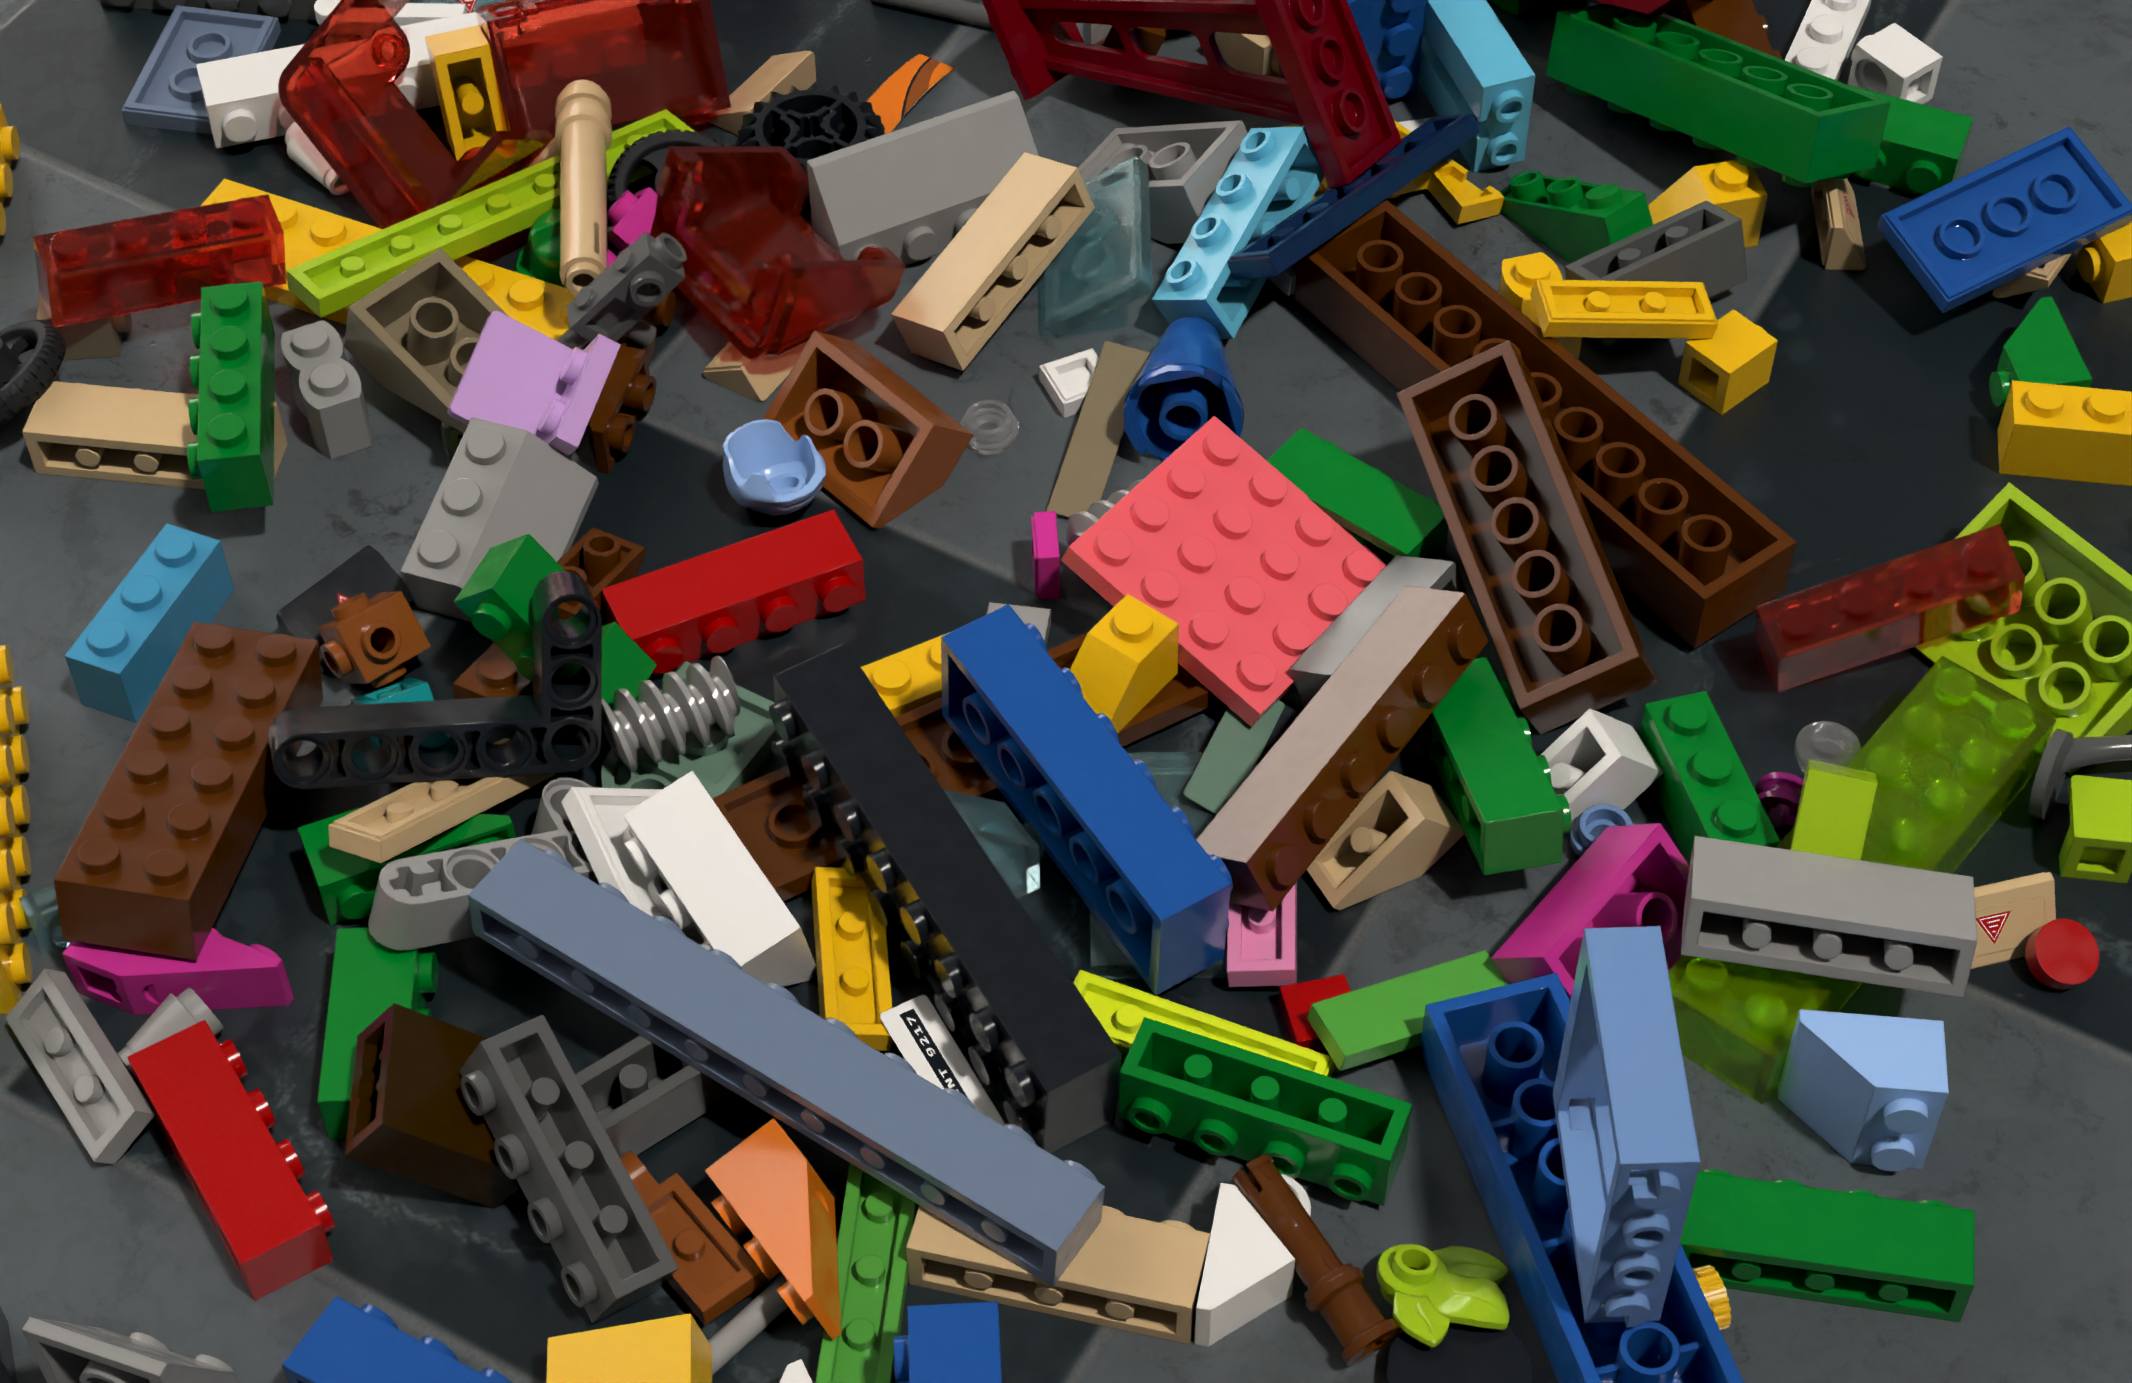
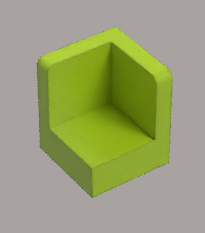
(2099, 830)

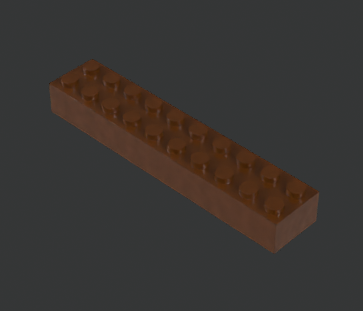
(1661, 515)

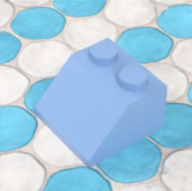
(1868, 1084)

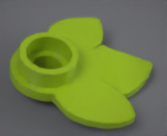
(1442, 1289)

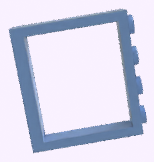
(1622, 1112)

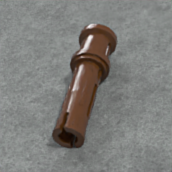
(1332, 1287)

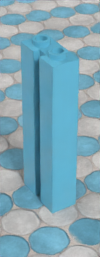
(1477, 70)

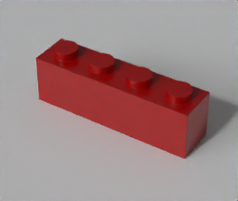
(739, 592)
(232, 1158)

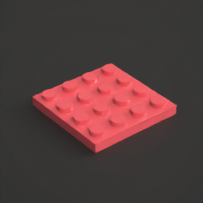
(1230, 559)

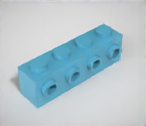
(1262, 186)

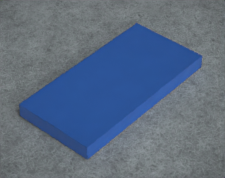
(2006, 219)

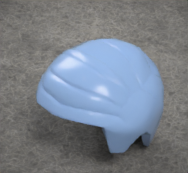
(771, 469)

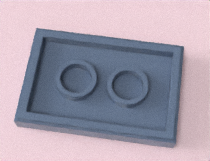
(169, 84)

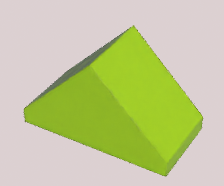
(1834, 810)

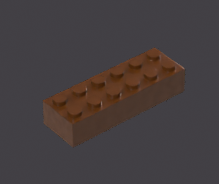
(1526, 539)
(186, 794)

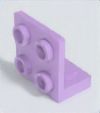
(533, 382)

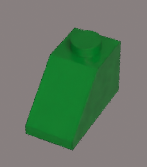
(2039, 353)

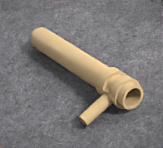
(582, 139)

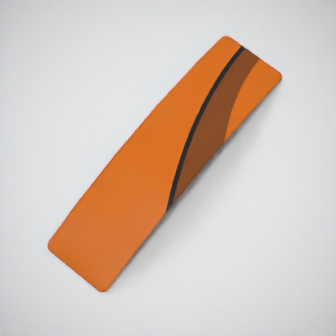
(905, 88)

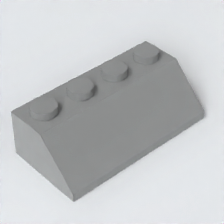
(917, 182)

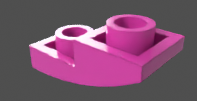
(629, 219)

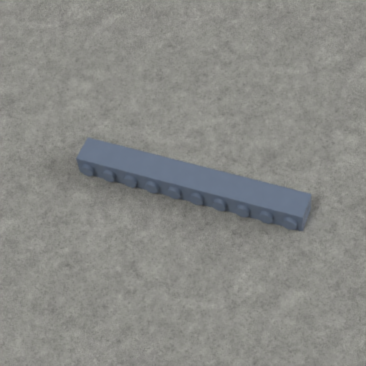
(789, 1060)

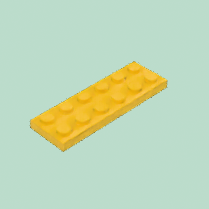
(14, 849)

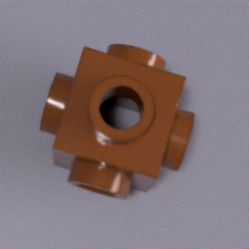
(372, 638)

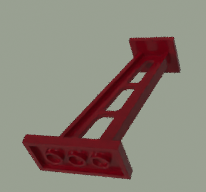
(1317, 44)

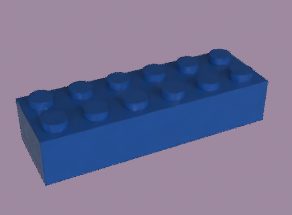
(1086, 798)

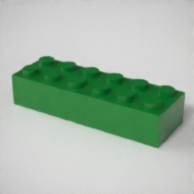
(1718, 92)

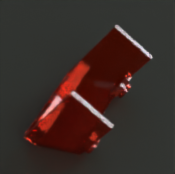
(370, 133)

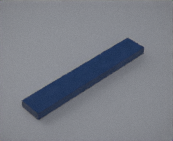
(1345, 204)

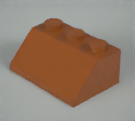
(873, 429)

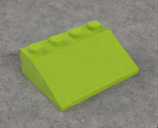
(2073, 628)

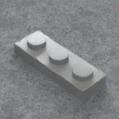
(80, 1066)

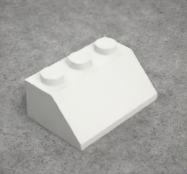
(716, 883)

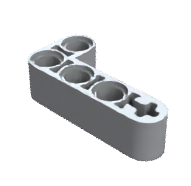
(426, 896)

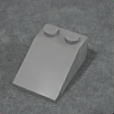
(1181, 164)
(101, 1356)

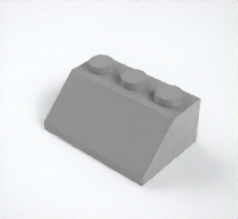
(493, 492)

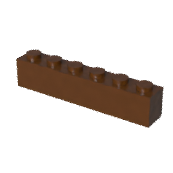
(1342, 743)

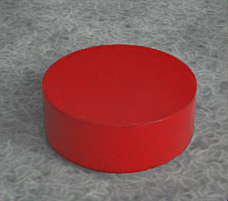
(2062, 954)

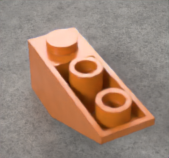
(792, 1218)

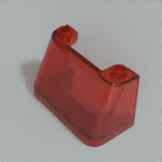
(636, 50)
(752, 254)

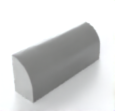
(1829, 916)

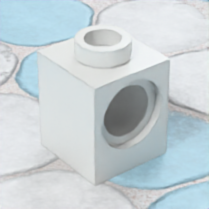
(1895, 65)

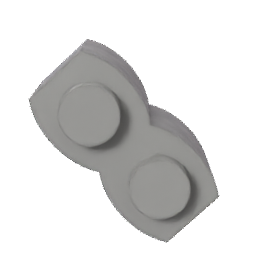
(327, 389)

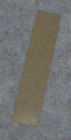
(1097, 430)

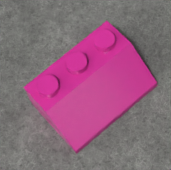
(1620, 881)

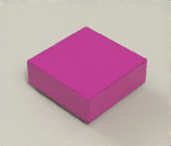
(1045, 555)

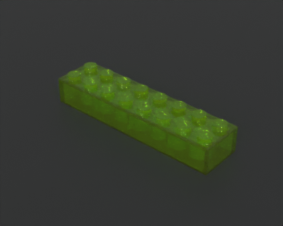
(1943, 779)

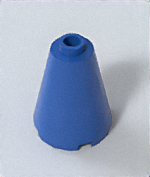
(1181, 389)

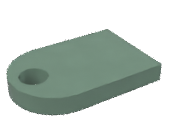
(717, 766)

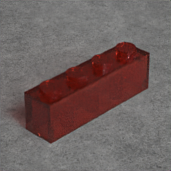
(158, 259)
(1889, 608)

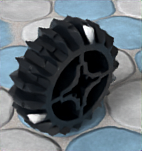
(810, 124)

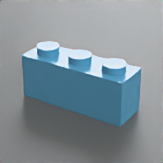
(146, 619)

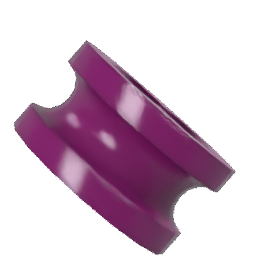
(1780, 798)

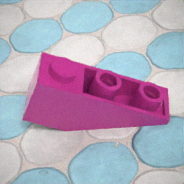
(222, 976)

